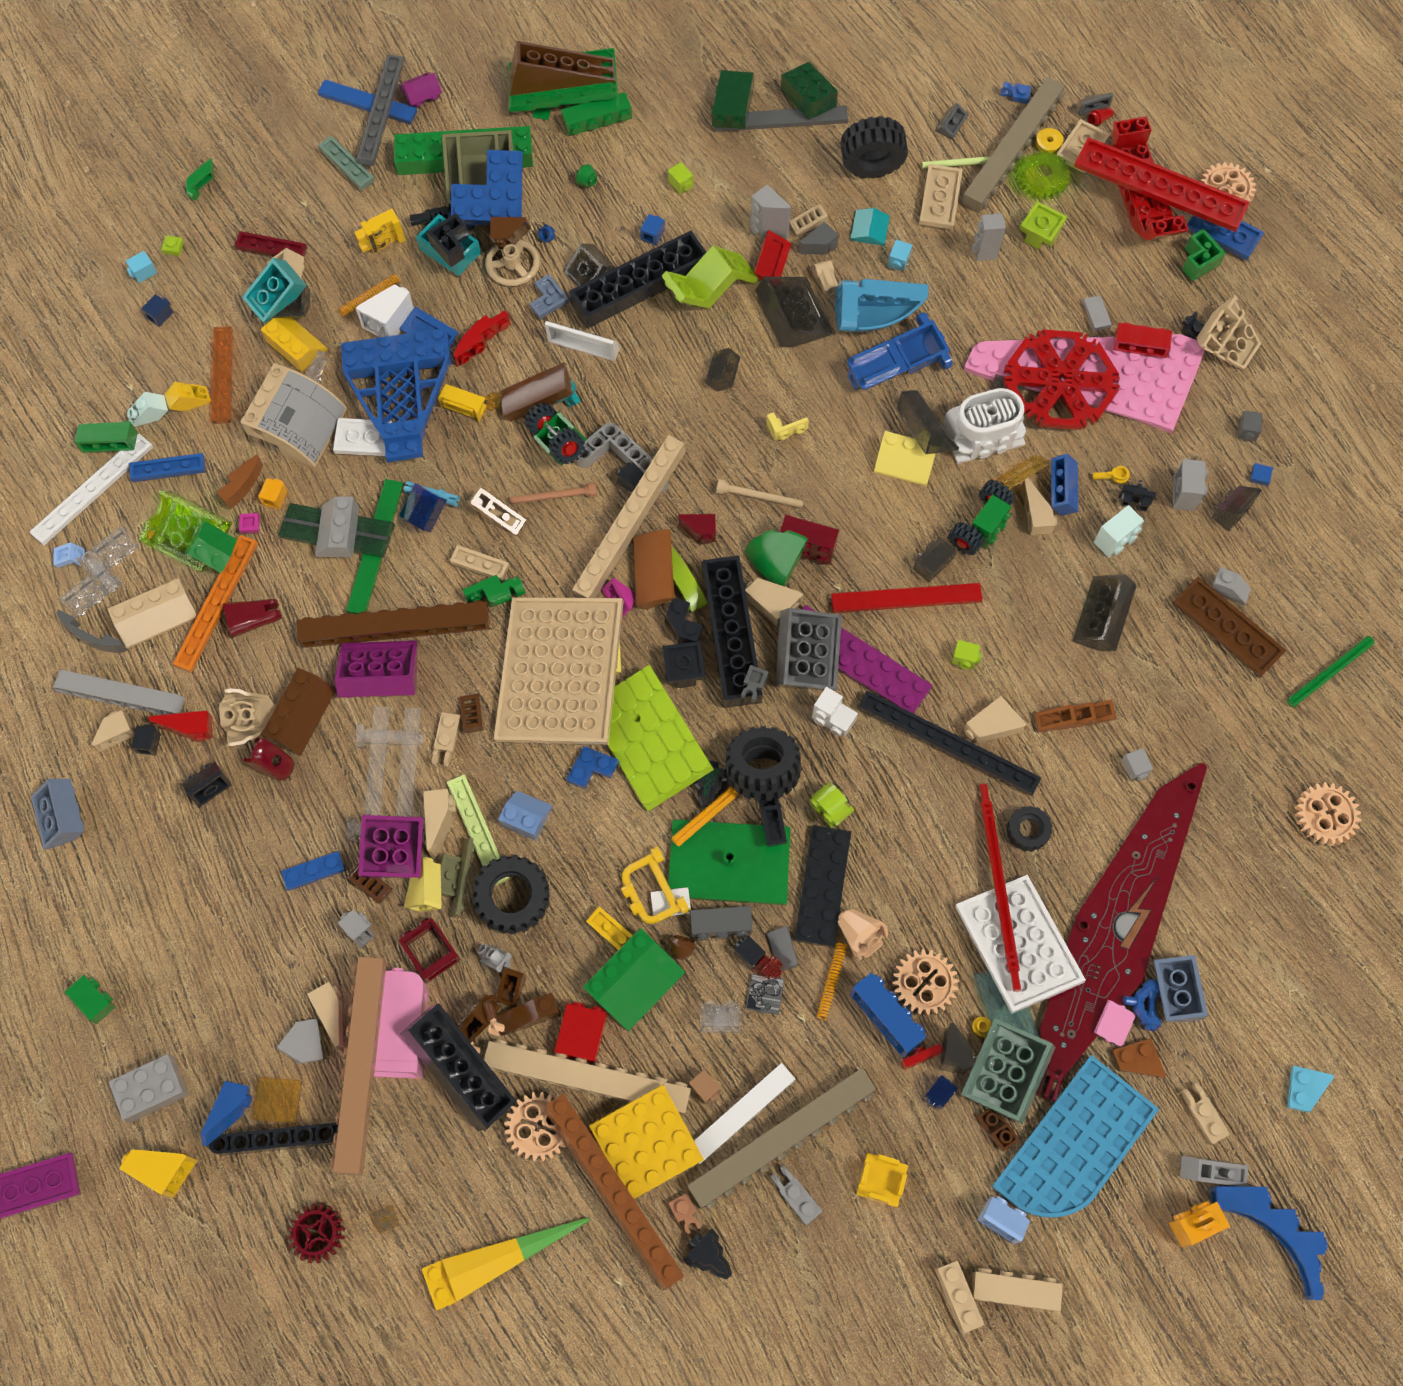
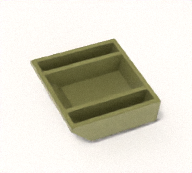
(467, 156)

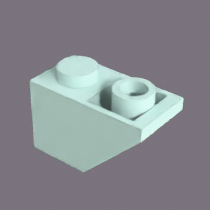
(147, 409)

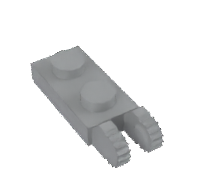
(797, 1197)

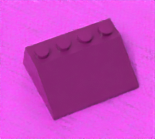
(377, 669)

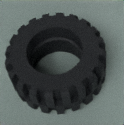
(874, 147)
(758, 744)
(502, 868)

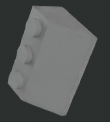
(769, 213)
(337, 528)

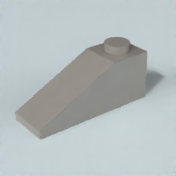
(1214, 1171)

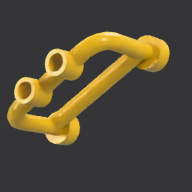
(628, 890)

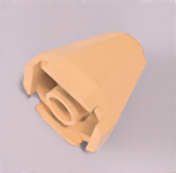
(862, 932)

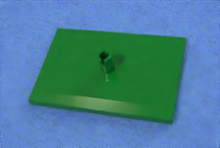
(752, 876)

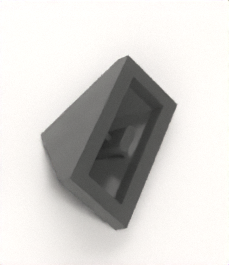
(1095, 102)

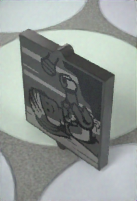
(765, 994)

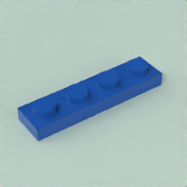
(167, 467)

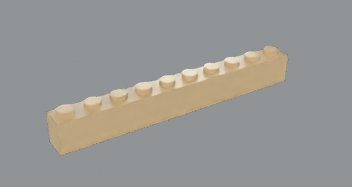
(630, 518)
(578, 1074)

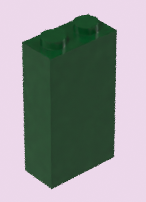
(732, 99)

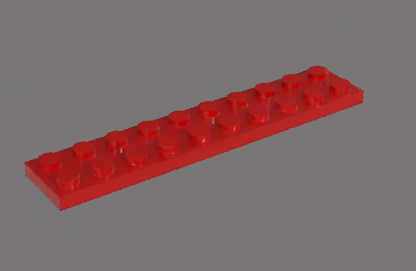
(1161, 184)

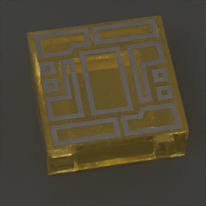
(386, 1219)

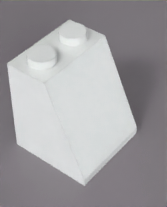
(385, 311)

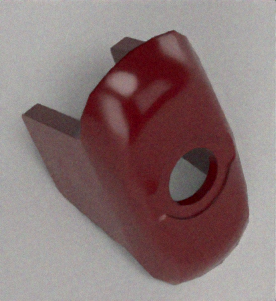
(262, 760)

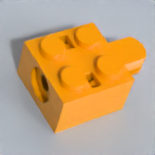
(1199, 1224)

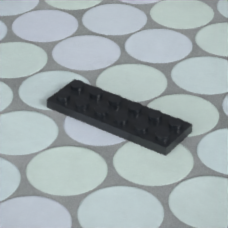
(823, 886)

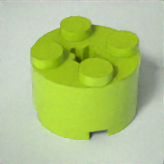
(832, 804)

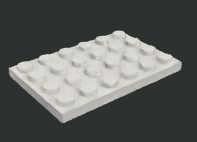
(1042, 953)

